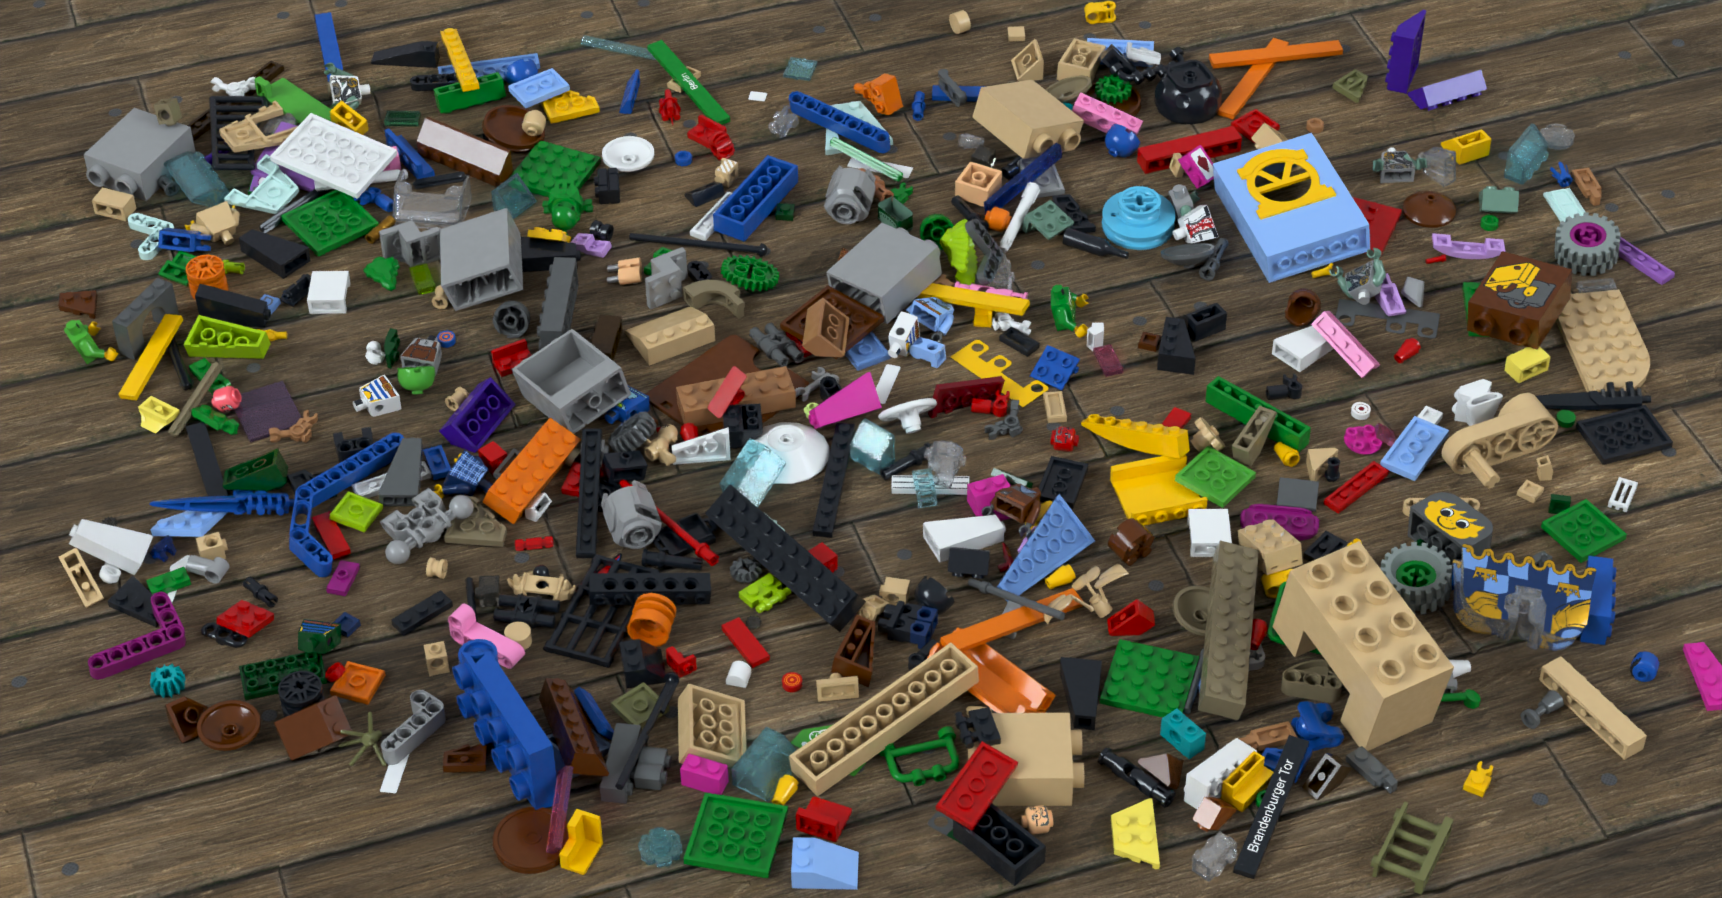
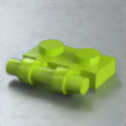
(761, 590)

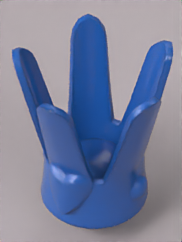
(1564, 179)

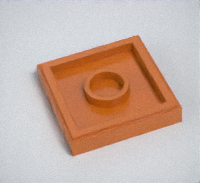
(358, 683)

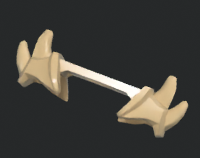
(558, 587)

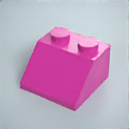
(983, 491)

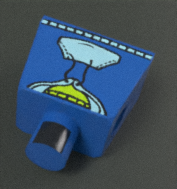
(632, 405)

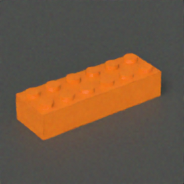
(531, 470)

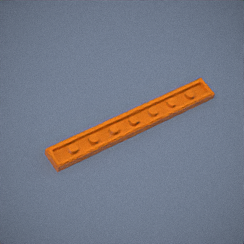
(1275, 54)
(1248, 85)
(1003, 624)

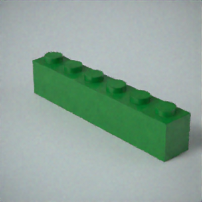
(1243, 405)

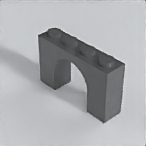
(128, 325)

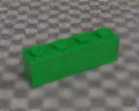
(453, 98)

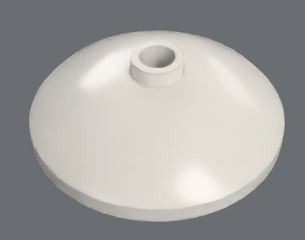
(628, 153)

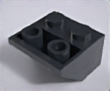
(1205, 321)
(743, 423)

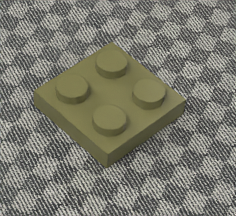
(636, 705)

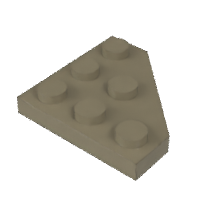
(477, 529)

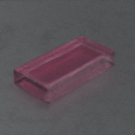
(1108, 360)

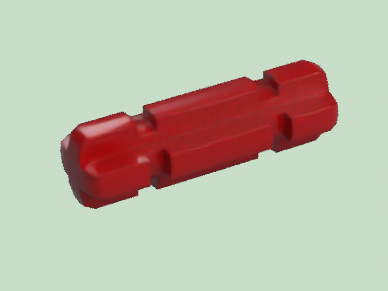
(534, 543)

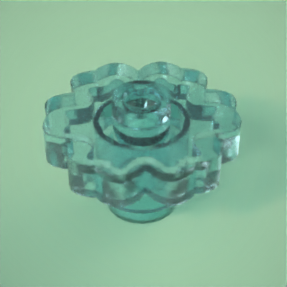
(660, 847)

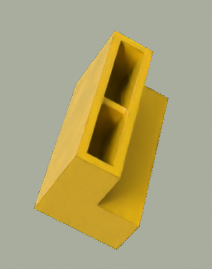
(1246, 781)

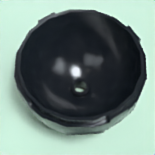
(1188, 93)

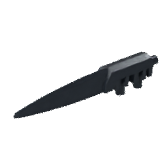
(1597, 400)

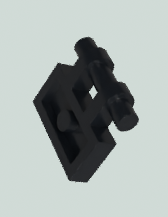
(983, 727)

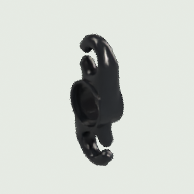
(229, 640)

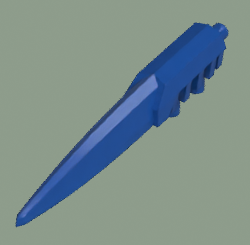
(238, 504)

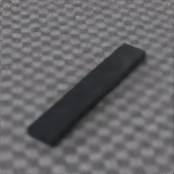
(206, 459)

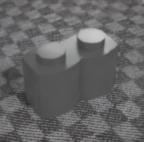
(652, 768)

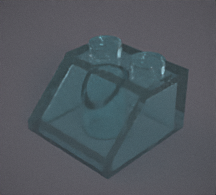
(872, 446)

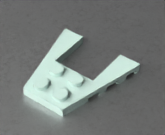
(857, 110)

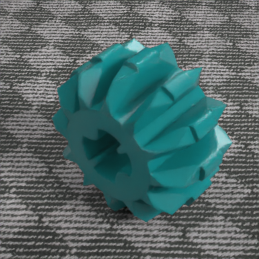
(167, 680)

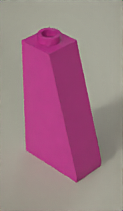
(849, 402)

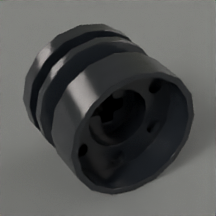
(299, 691)

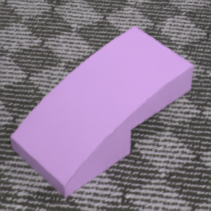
(587, 244)

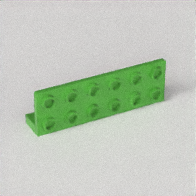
(291, 99)

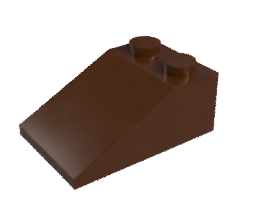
(312, 727)

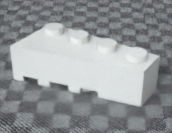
(1208, 776)

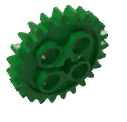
(737, 270)

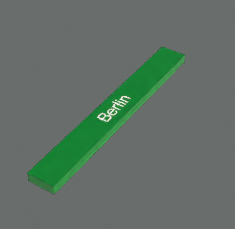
(688, 82)

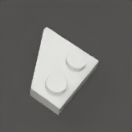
(1143, 54)

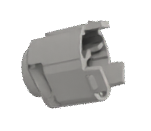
(843, 202)
(626, 521)

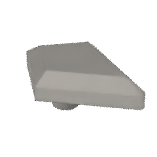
(1414, 291)

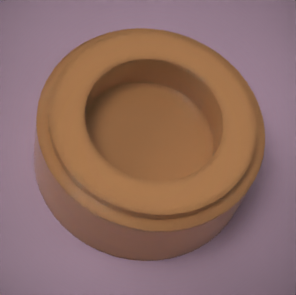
(1315, 125)

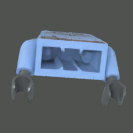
(933, 314)

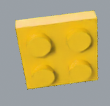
(555, 235)

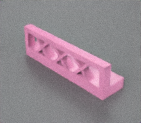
(1345, 343)

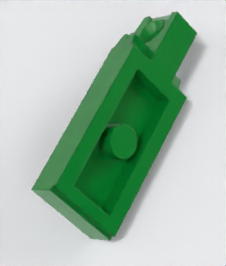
(215, 419)

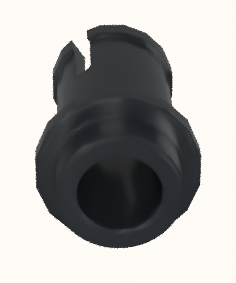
(1332, 473)

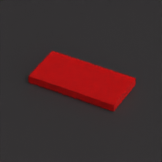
(976, 785)

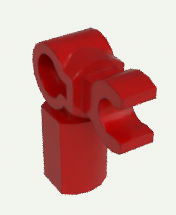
(998, 407)

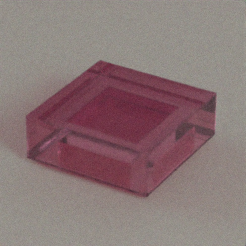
(1384, 434)

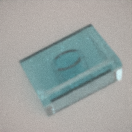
(512, 195)

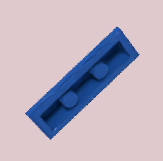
(630, 93)

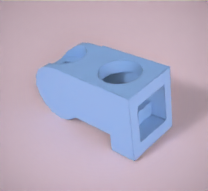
(929, 351)

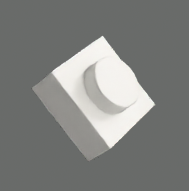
(1431, 415)

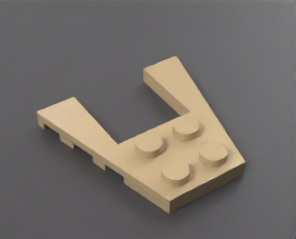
(246, 134)

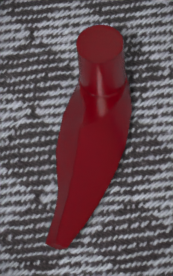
(1007, 557)

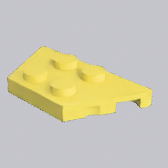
(1135, 833)

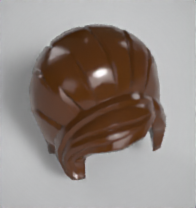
(1302, 307)

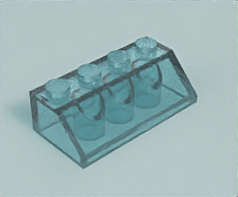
(197, 178)

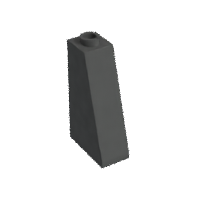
(404, 474)

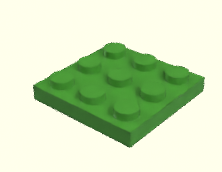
(1215, 476)

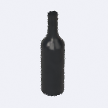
(1091, 244)

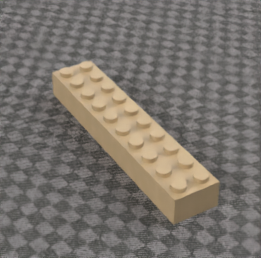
(883, 719)

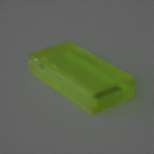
(422, 279)

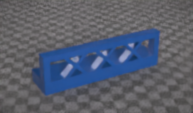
(409, 156)

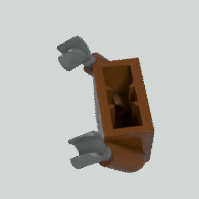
(1017, 503)

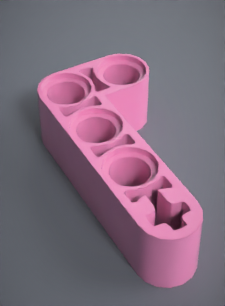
(465, 628)

